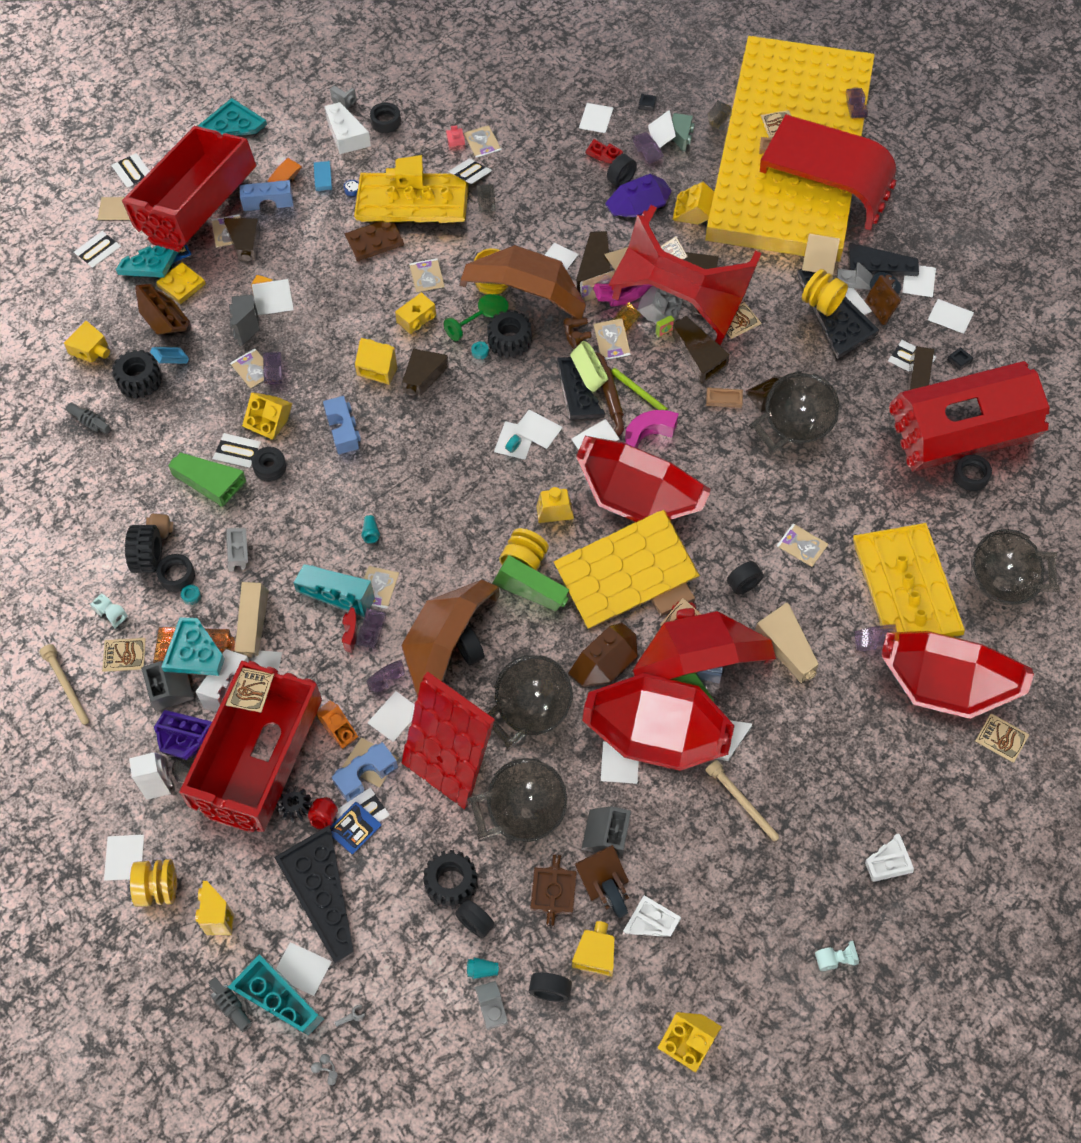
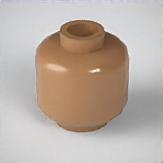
(162, 522)

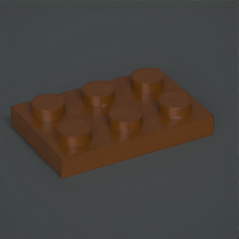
(373, 239)

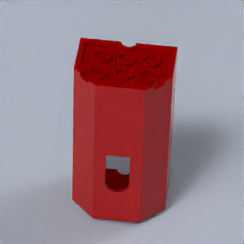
(188, 186)
(1010, 406)
(225, 777)

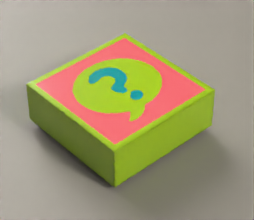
(664, 326)

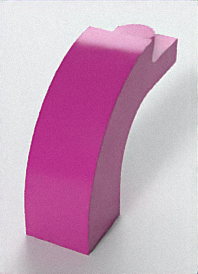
(628, 294)
(649, 423)

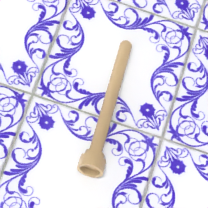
(49, 654)
(716, 770)

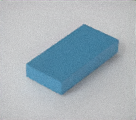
(322, 176)
(169, 355)

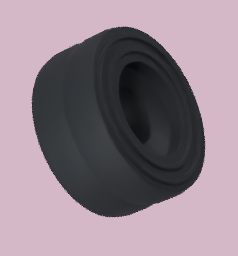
(269, 473)
(745, 577)
(474, 918)

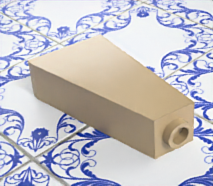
(251, 618)
(789, 642)

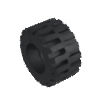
(509, 323)
(132, 363)
(143, 548)
(446, 863)

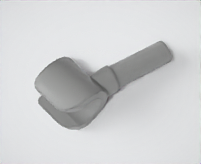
(352, 1016)

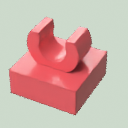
(455, 136)

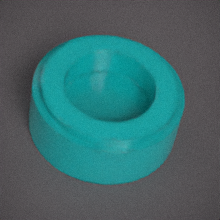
(480, 350)
(513, 443)
(190, 594)

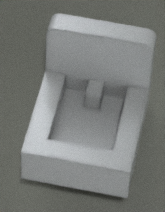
(345, 98)

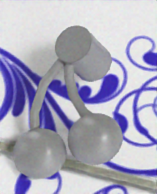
(317, 1067)

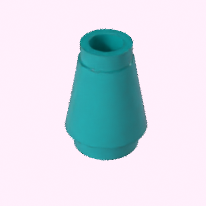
(370, 530)
(481, 968)

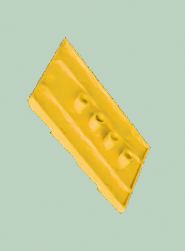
(440, 199)
(626, 569)
(908, 580)

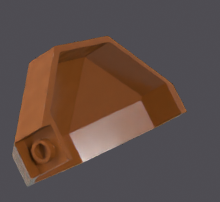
(528, 273)
(440, 628)

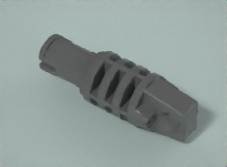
(88, 418)
(229, 1004)

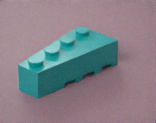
(335, 588)
(271, 991)

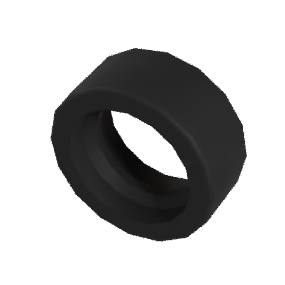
(385, 126)
(621, 170)
(978, 462)
(169, 561)
(470, 647)
(550, 987)

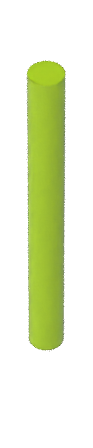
(637, 389)

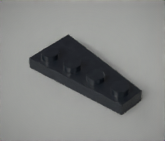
(882, 261)
(578, 398)

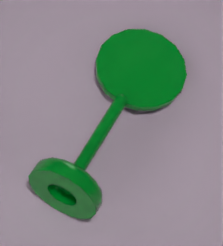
(487, 305)

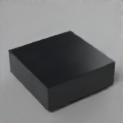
(647, 102)
(960, 358)

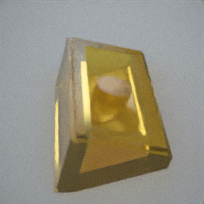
(628, 314)

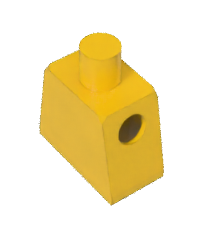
(407, 172)
(87, 343)
(554, 505)
(595, 951)

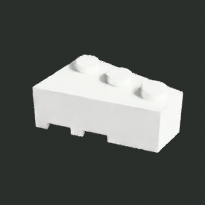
(346, 129)
(215, 687)
(151, 775)

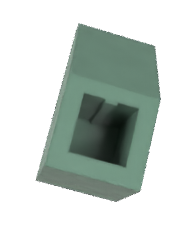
(683, 127)

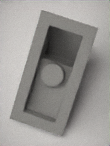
(856, 278)
(491, 1005)

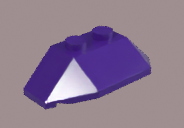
(638, 195)
(180, 734)

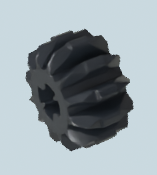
(294, 797)

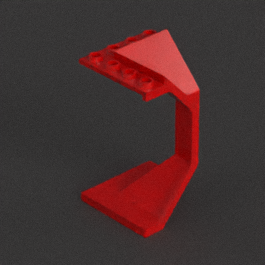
(711, 291)

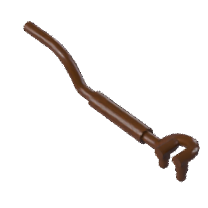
(609, 388)

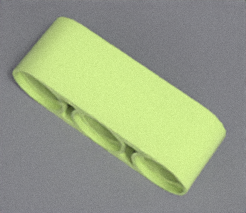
(589, 366)

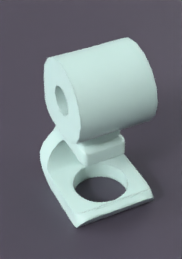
(103, 605)
(829, 959)

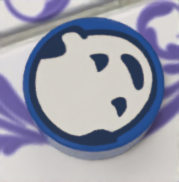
(351, 187)

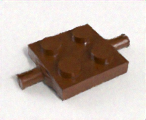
(553, 890)

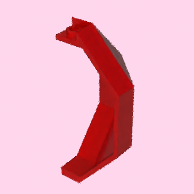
(637, 481)
(702, 645)
(954, 673)
(659, 721)

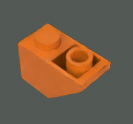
(336, 724)

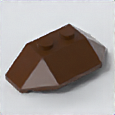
(160, 310)
(605, 656)

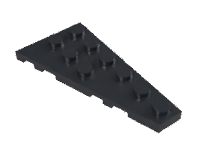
(846, 326)
(316, 881)

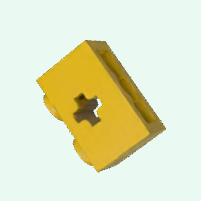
(415, 313)

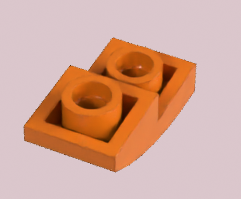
(286, 170)

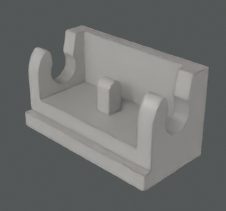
(236, 548)

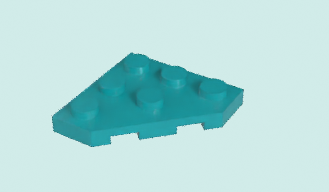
(234, 120)
(148, 263)
(192, 650)

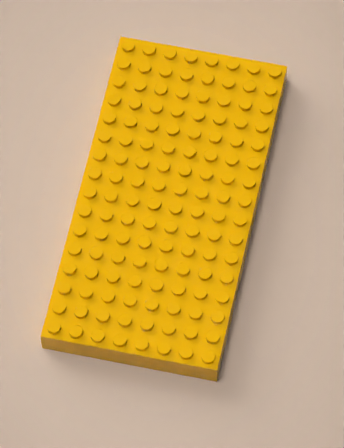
(777, 207)

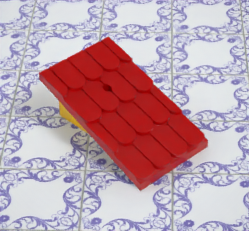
(447, 740)

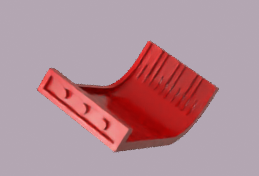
(834, 160)

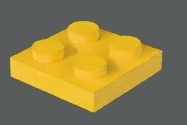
(181, 283)

